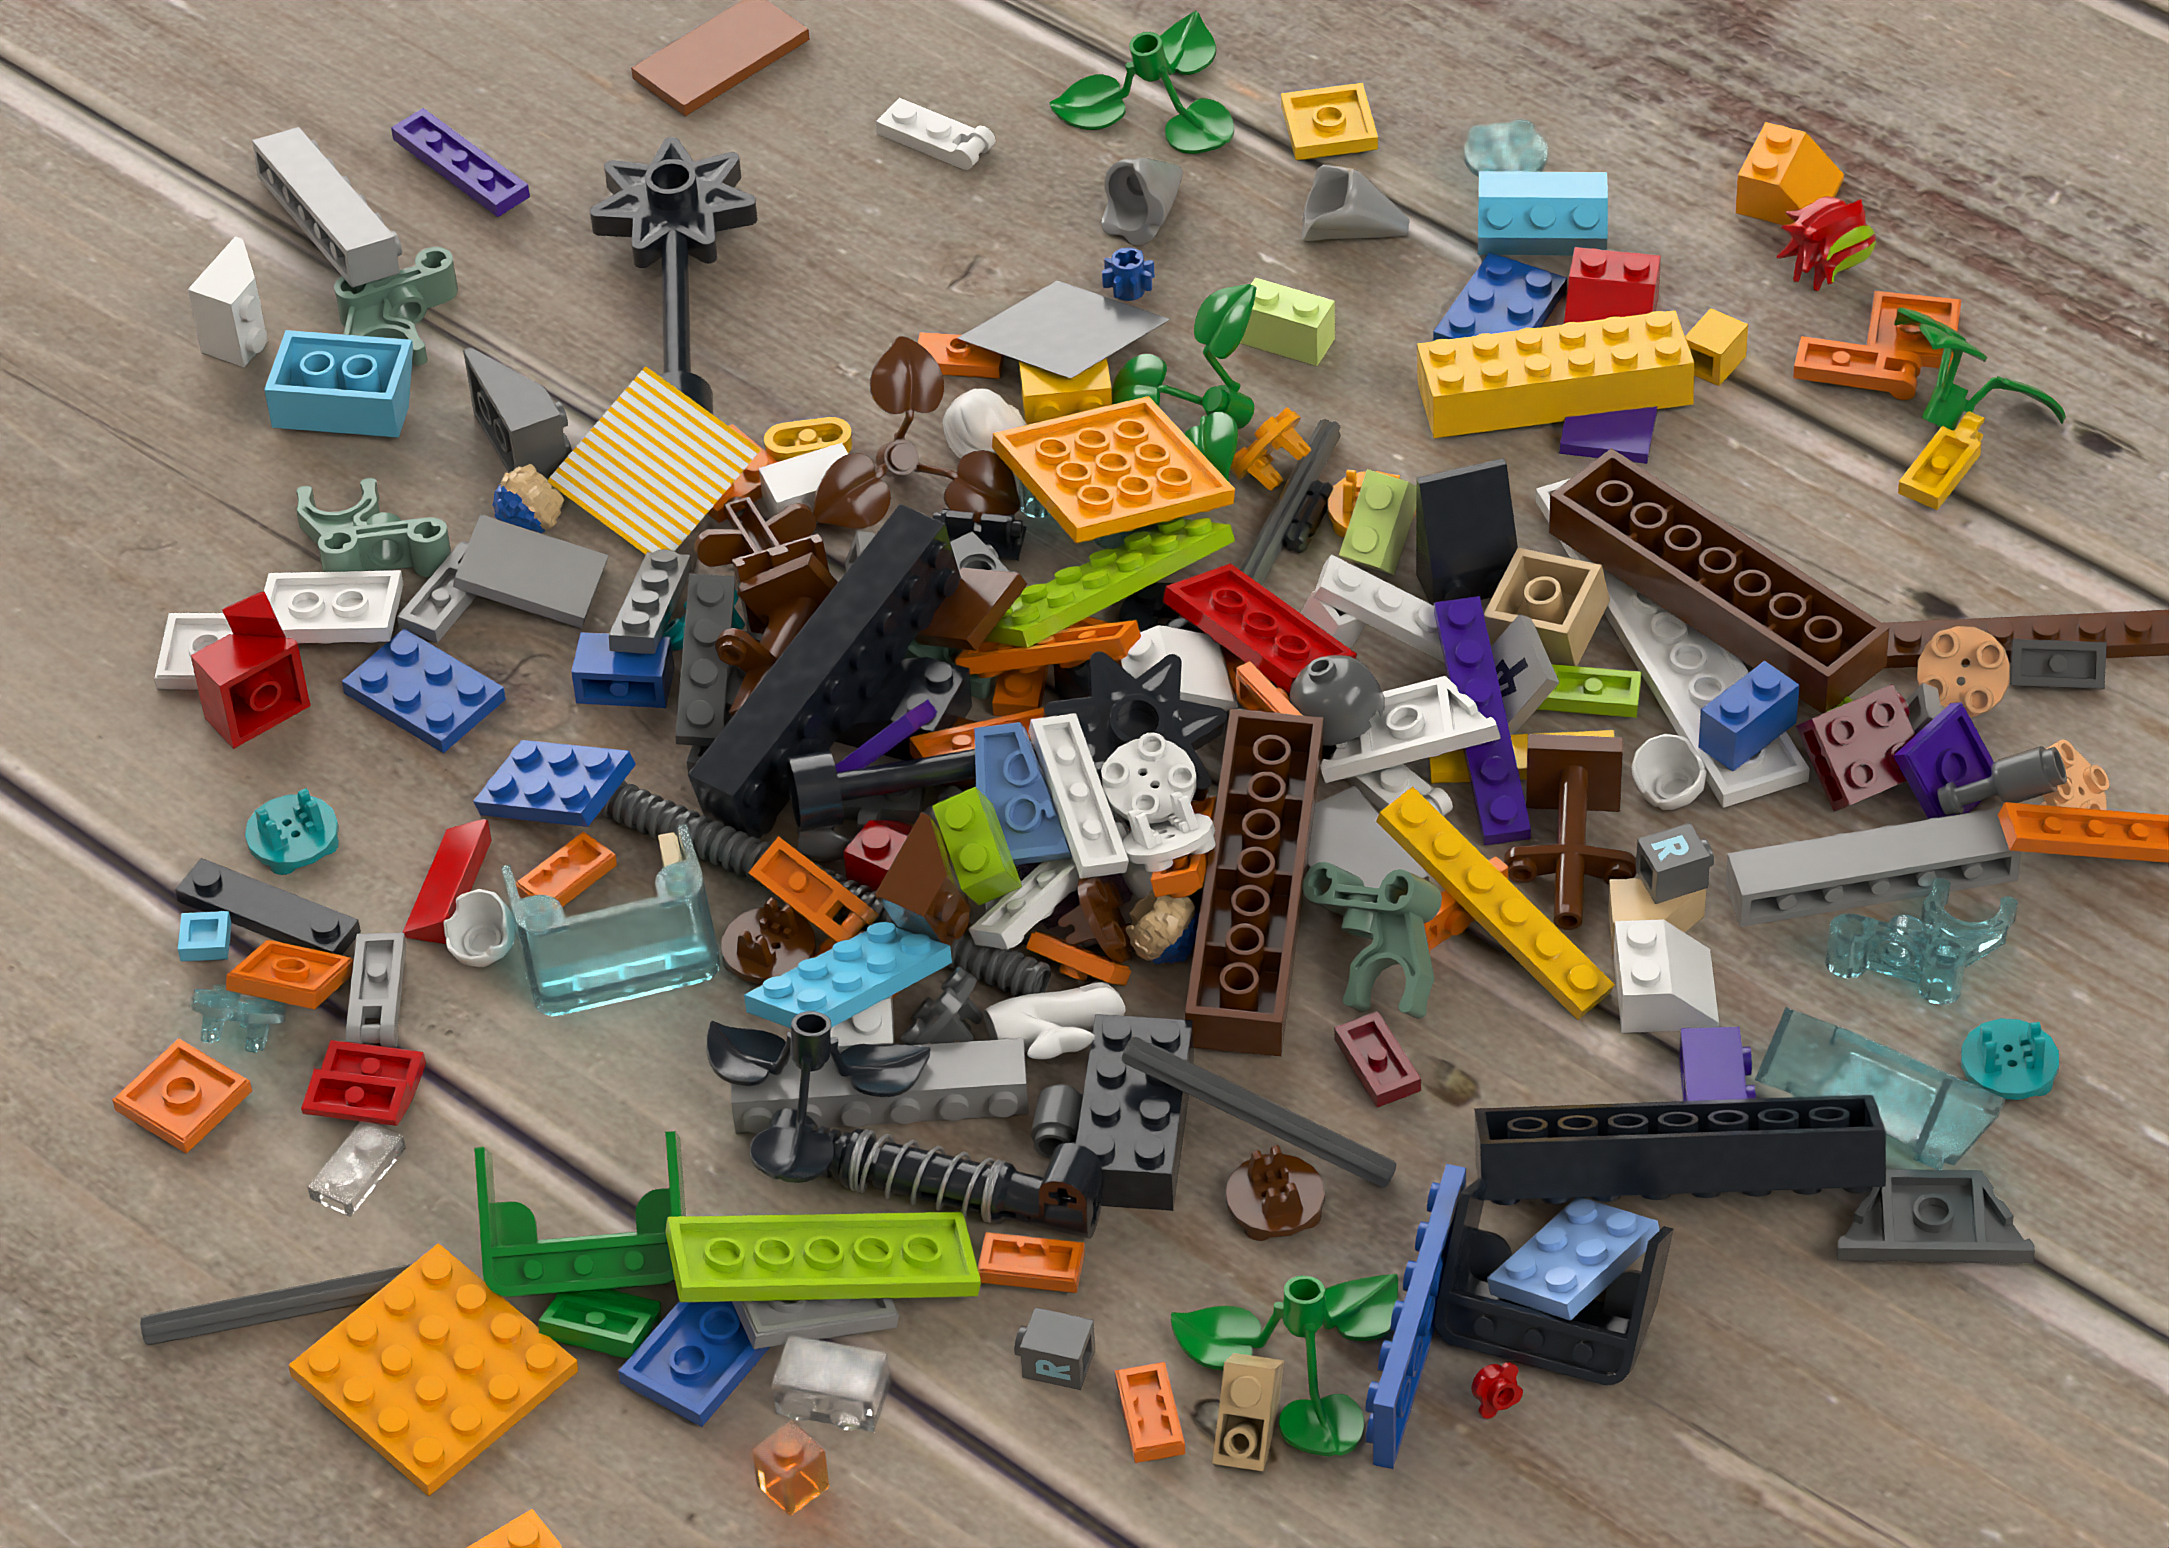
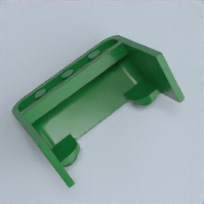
(524, 1266)

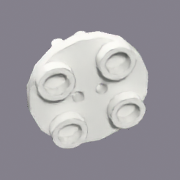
(1164, 766)
(1161, 842)

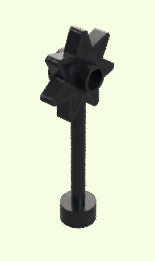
(670, 214)
(1111, 716)

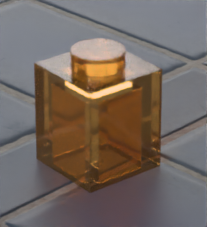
(790, 1468)

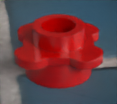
(1496, 1388)

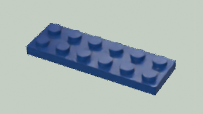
(1413, 1323)

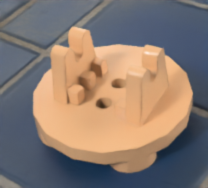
(1984, 678)
(2084, 782)

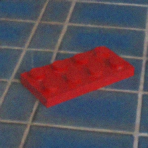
(1252, 623)

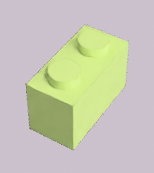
(1290, 322)
(1380, 522)

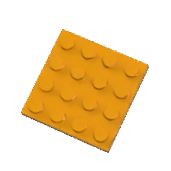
(1113, 469)
(433, 1369)

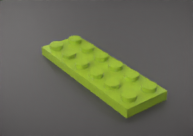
(1108, 578)
(822, 1256)

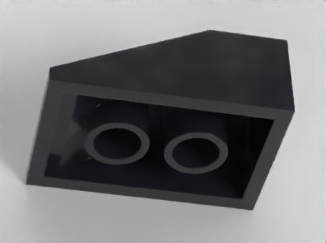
(1464, 531)
(905, 688)

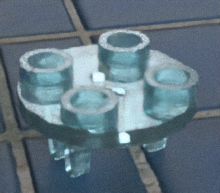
(1505, 148)
(227, 1005)

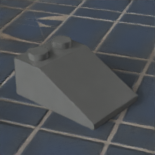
(517, 415)

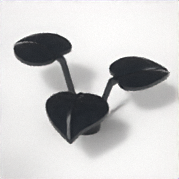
(749, 1056)

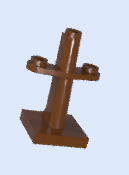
(759, 545)
(784, 603)
(1575, 778)

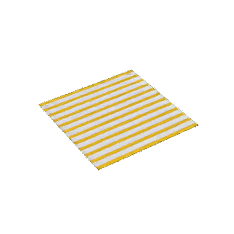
(653, 464)

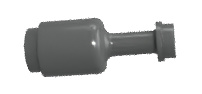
(2012, 779)

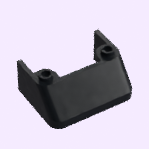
(1593, 1346)

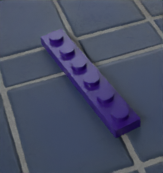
(1490, 764)

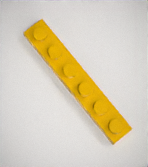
(1495, 903)

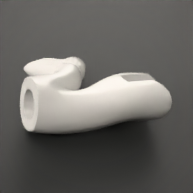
(1053, 1020)

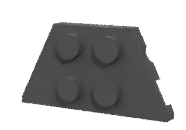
(1934, 1220)

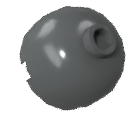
(1341, 693)

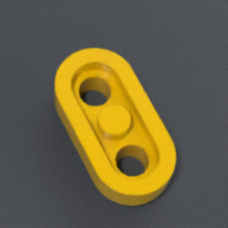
(805, 436)

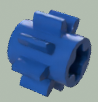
(1128, 274)

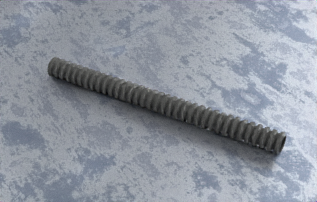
(739, 853)

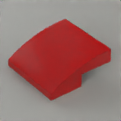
(364, 1083)

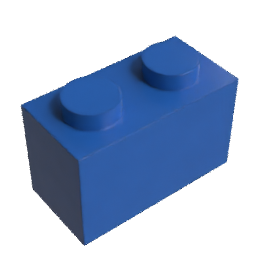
(621, 677)
(1748, 716)

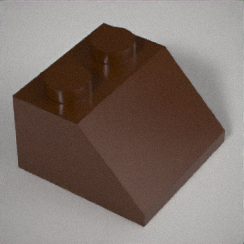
(923, 887)

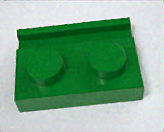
(601, 1320)

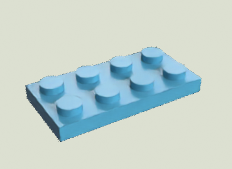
(850, 975)

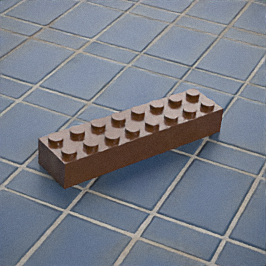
(1718, 579)
(1255, 882)

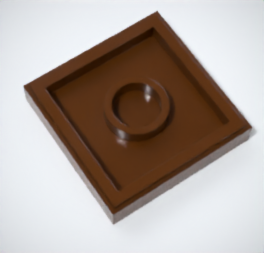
(972, 609)

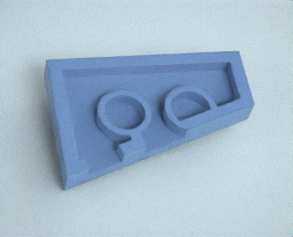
(1017, 788)

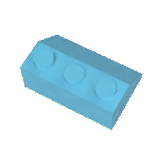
(1542, 212)
(340, 383)

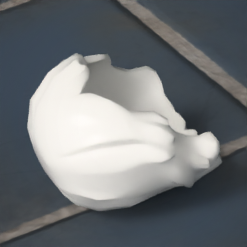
(975, 418)

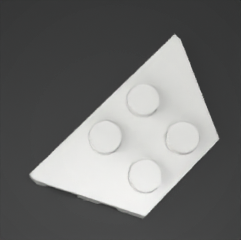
(1415, 725)

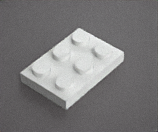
(336, 605)

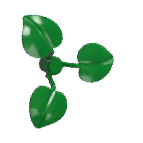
(1184, 48)
(1220, 327)
(1947, 398)
(1358, 1311)

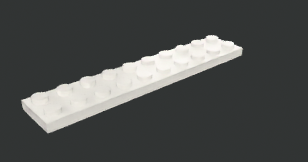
(1684, 676)

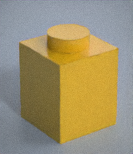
(1717, 346)

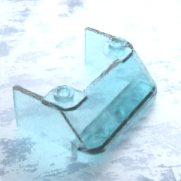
(620, 948)
(1916, 1101)

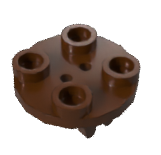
(1099, 919)
(752, 939)
(1278, 1212)

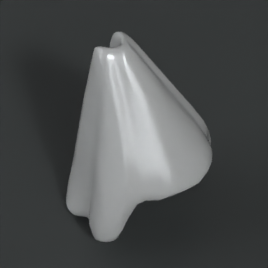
(1139, 197)
(1349, 207)

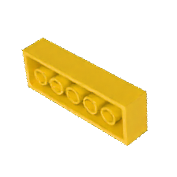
(1554, 373)

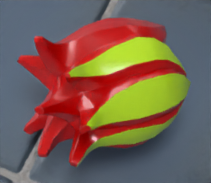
(1829, 238)

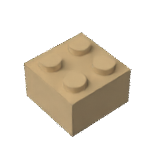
(1559, 596)

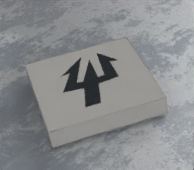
(1522, 671)

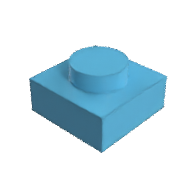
(204, 936)

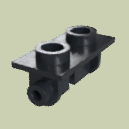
(999, 531)

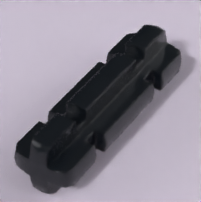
(1308, 517)

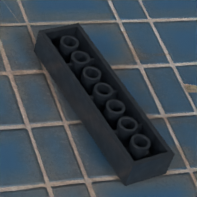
(827, 671)
(1680, 1148)

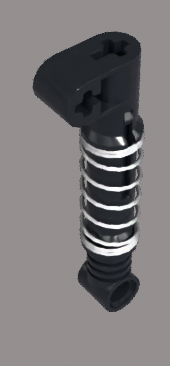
(1061, 1201)

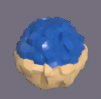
(527, 500)
(1163, 928)

